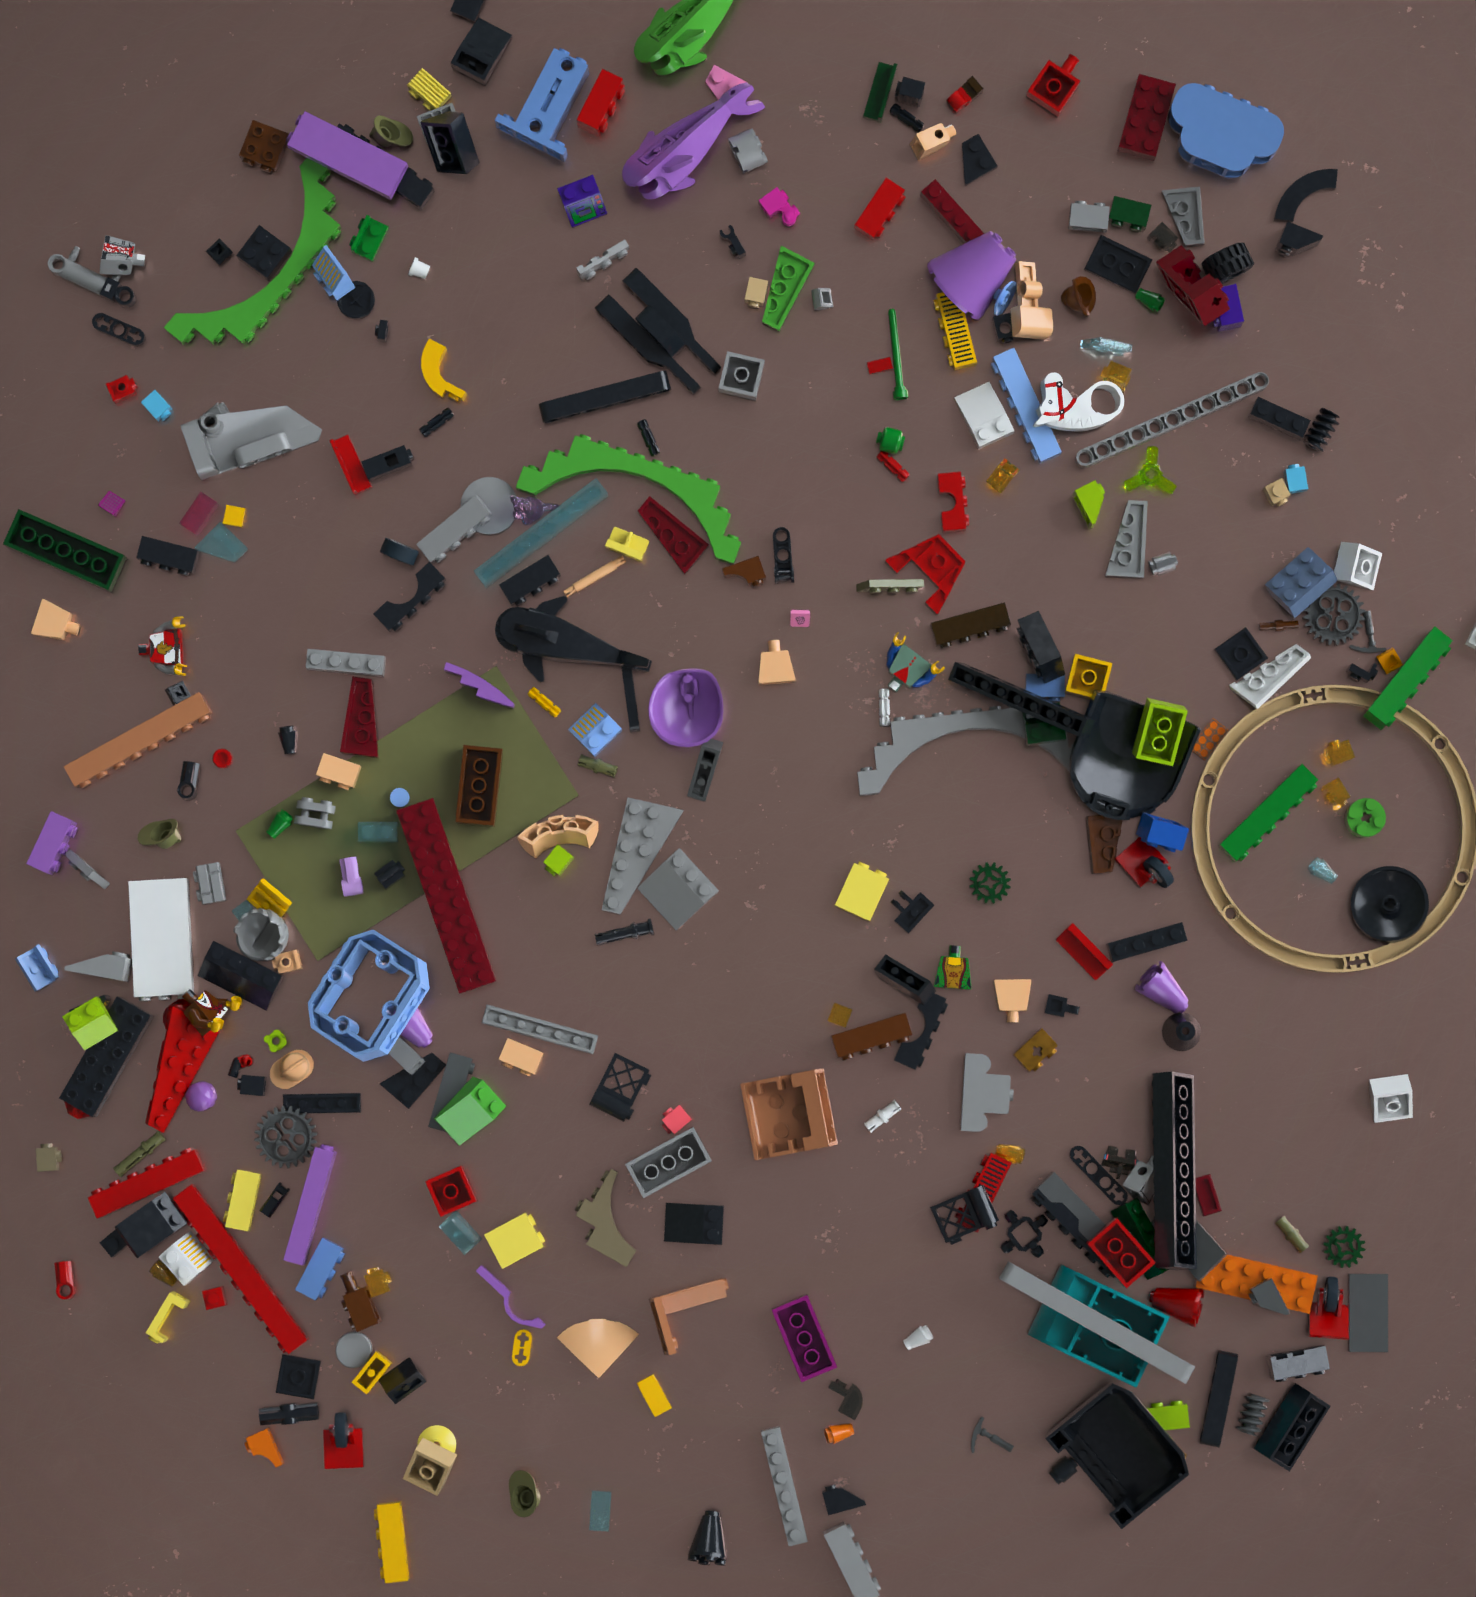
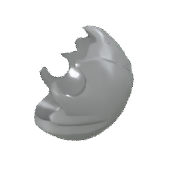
(261, 934)

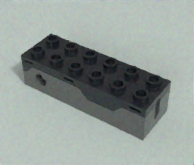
(105, 1061)
(1071, 1214)

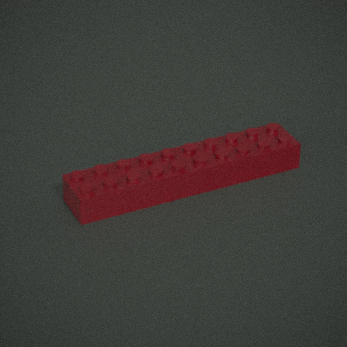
(446, 895)

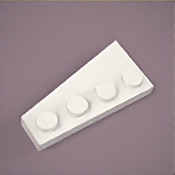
(1263, 683)

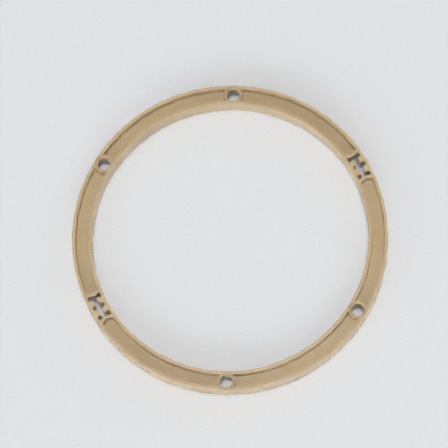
(1248, 931)

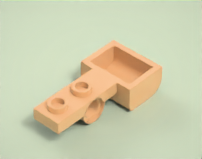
(1026, 317)

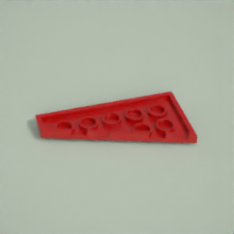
(177, 1066)

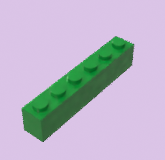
(1407, 678)
(1268, 813)

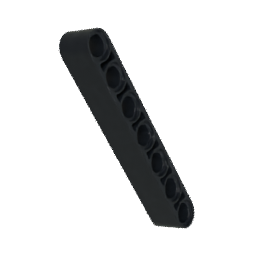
(604, 396)

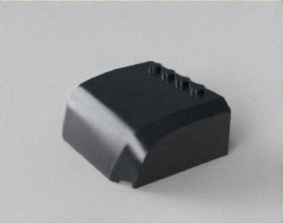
(1121, 1451)

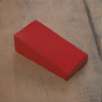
(880, 365)

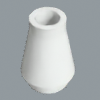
(919, 1337)

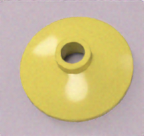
(439, 1434)

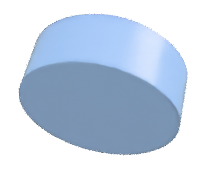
(399, 797)

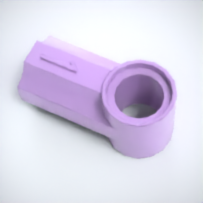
(351, 881)

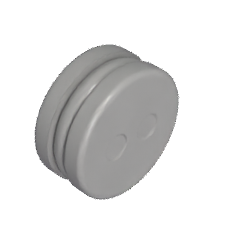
(353, 1349)

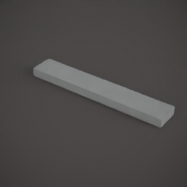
(539, 1029)

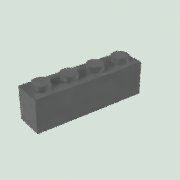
(453, 1080)

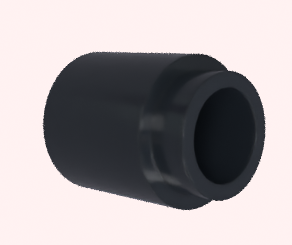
(1063, 1470)

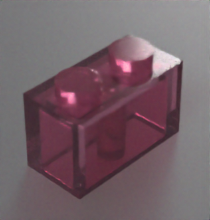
(199, 514)

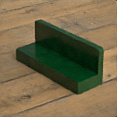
(880, 92)

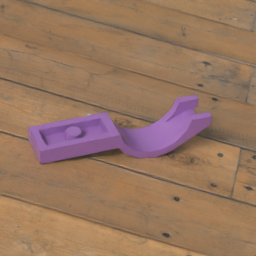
(505, 1292)

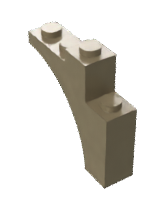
(598, 1213)

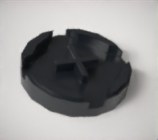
(358, 302)

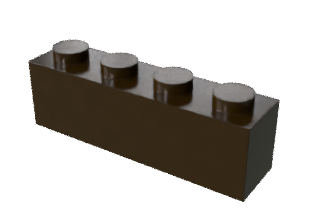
(970, 624)

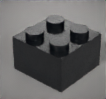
(264, 253)

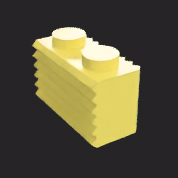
(428, 90)

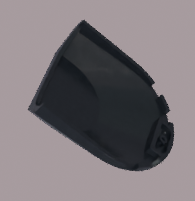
(1109, 774)

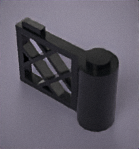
(613, 1102)
(980, 1210)

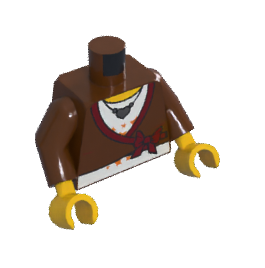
(206, 1010)

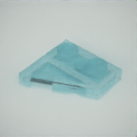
(1107, 345)
(222, 544)

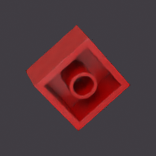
(451, 1191)

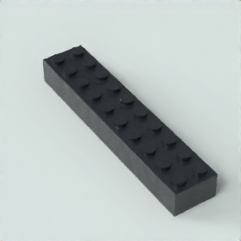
(1174, 1171)

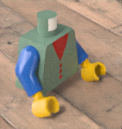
(908, 666)

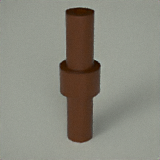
(1278, 625)

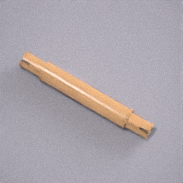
(594, 576)

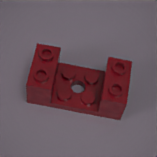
(1199, 295)

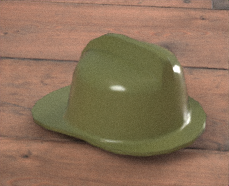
(390, 132)
(160, 833)
(523, 1494)

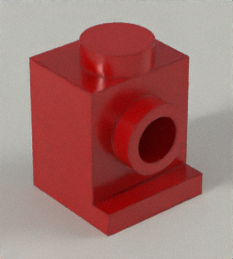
(118, 395)

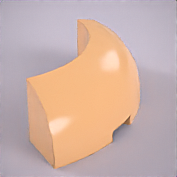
(558, 831)

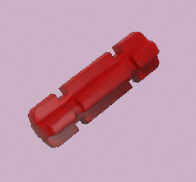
(893, 466)

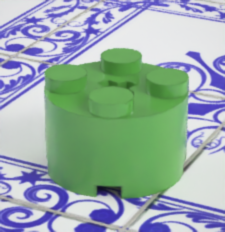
(1361, 828)

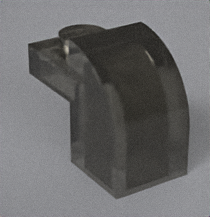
(852, 1399)

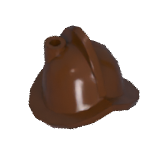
(1080, 296)

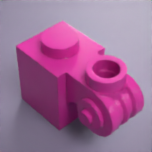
(775, 203)

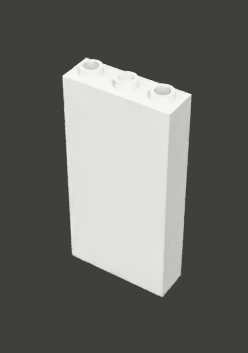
(161, 938)

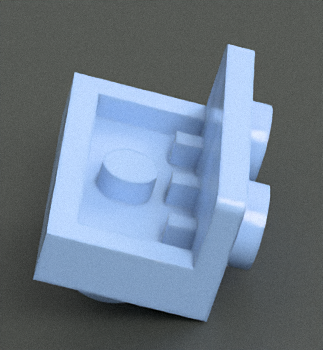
(37, 968)

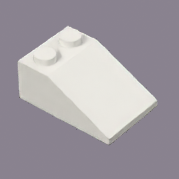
(984, 415)

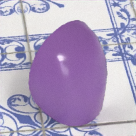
(686, 707)

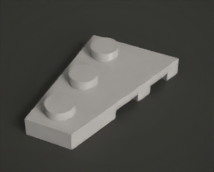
(1187, 212)
(594, 264)

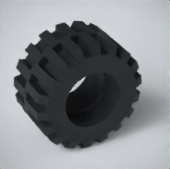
(1228, 262)

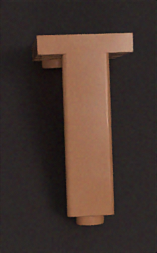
(682, 1300)

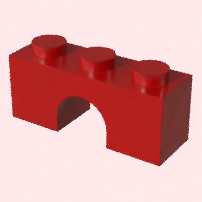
(952, 485)

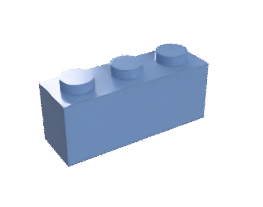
(320, 1269)

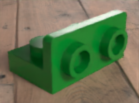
(368, 238)

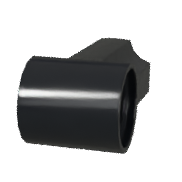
(189, 778)

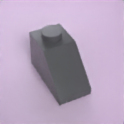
(1268, 1297)

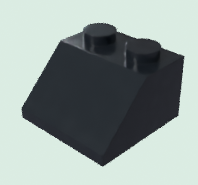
(1296, 240)

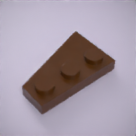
(1103, 841)

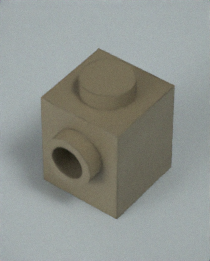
(48, 1158)

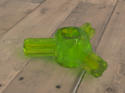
(1158, 479)

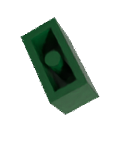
(1129, 213)

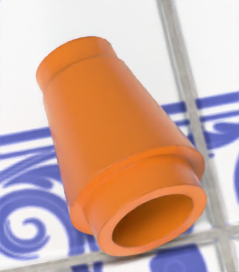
(837, 1433)

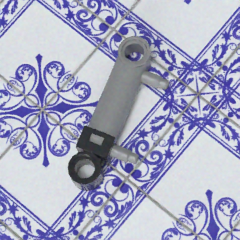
(105, 287)

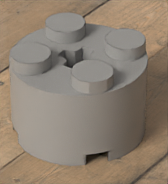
(747, 150)

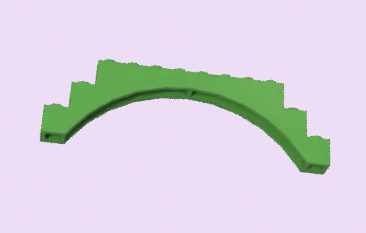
(250, 314)
(591, 457)

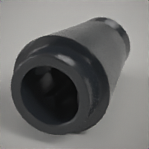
(288, 738)

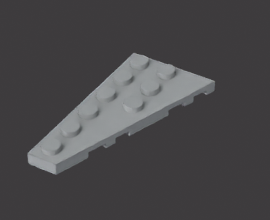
(639, 841)

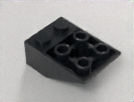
(480, 51)

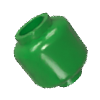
(890, 440)

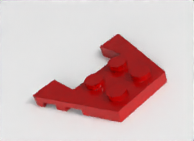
(937, 562)

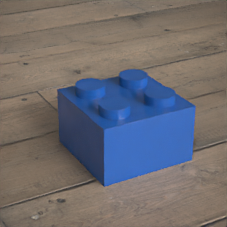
(1162, 831)

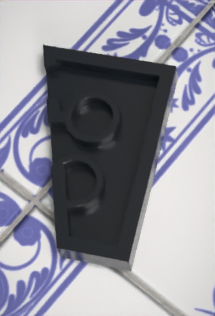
(409, 1087)

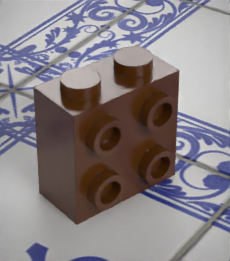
(264, 146)

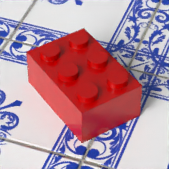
(601, 103)
(1120, 1253)

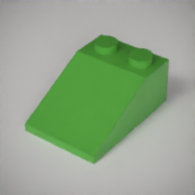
(469, 1110)

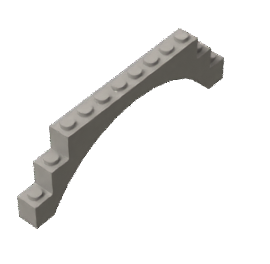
(915, 732)

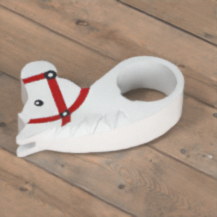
(1067, 413)

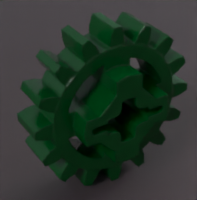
(988, 874)
(1340, 1254)

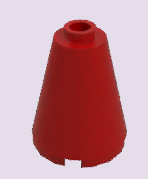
(1179, 1303)

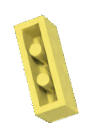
(242, 1200)

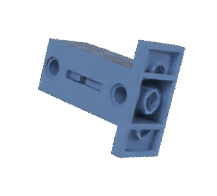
(548, 104)

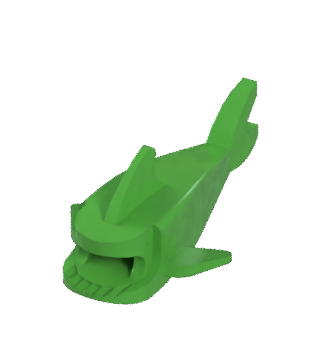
(679, 34)

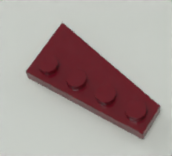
(360, 722)

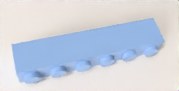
(1025, 403)

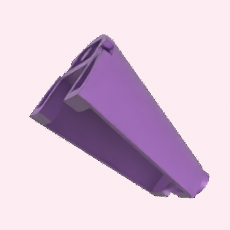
(973, 272)

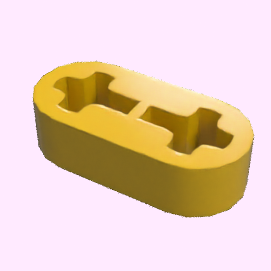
(517, 1346)

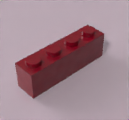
(950, 212)

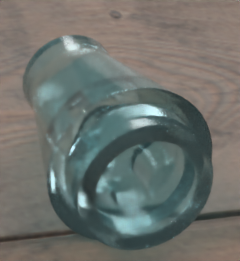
(1322, 870)

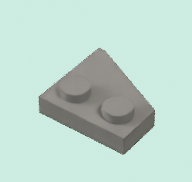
(87, 871)

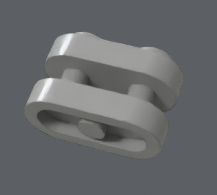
(307, 805)

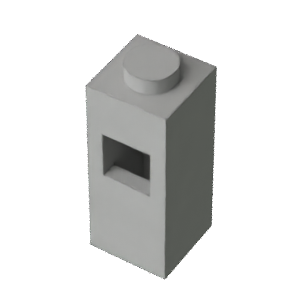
(406, 1056)

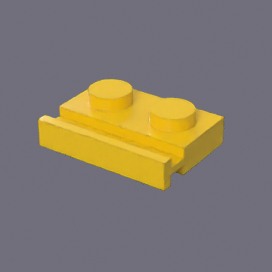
(268, 897)

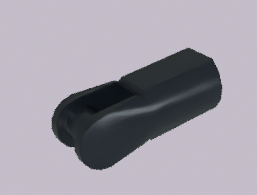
(272, 1202)

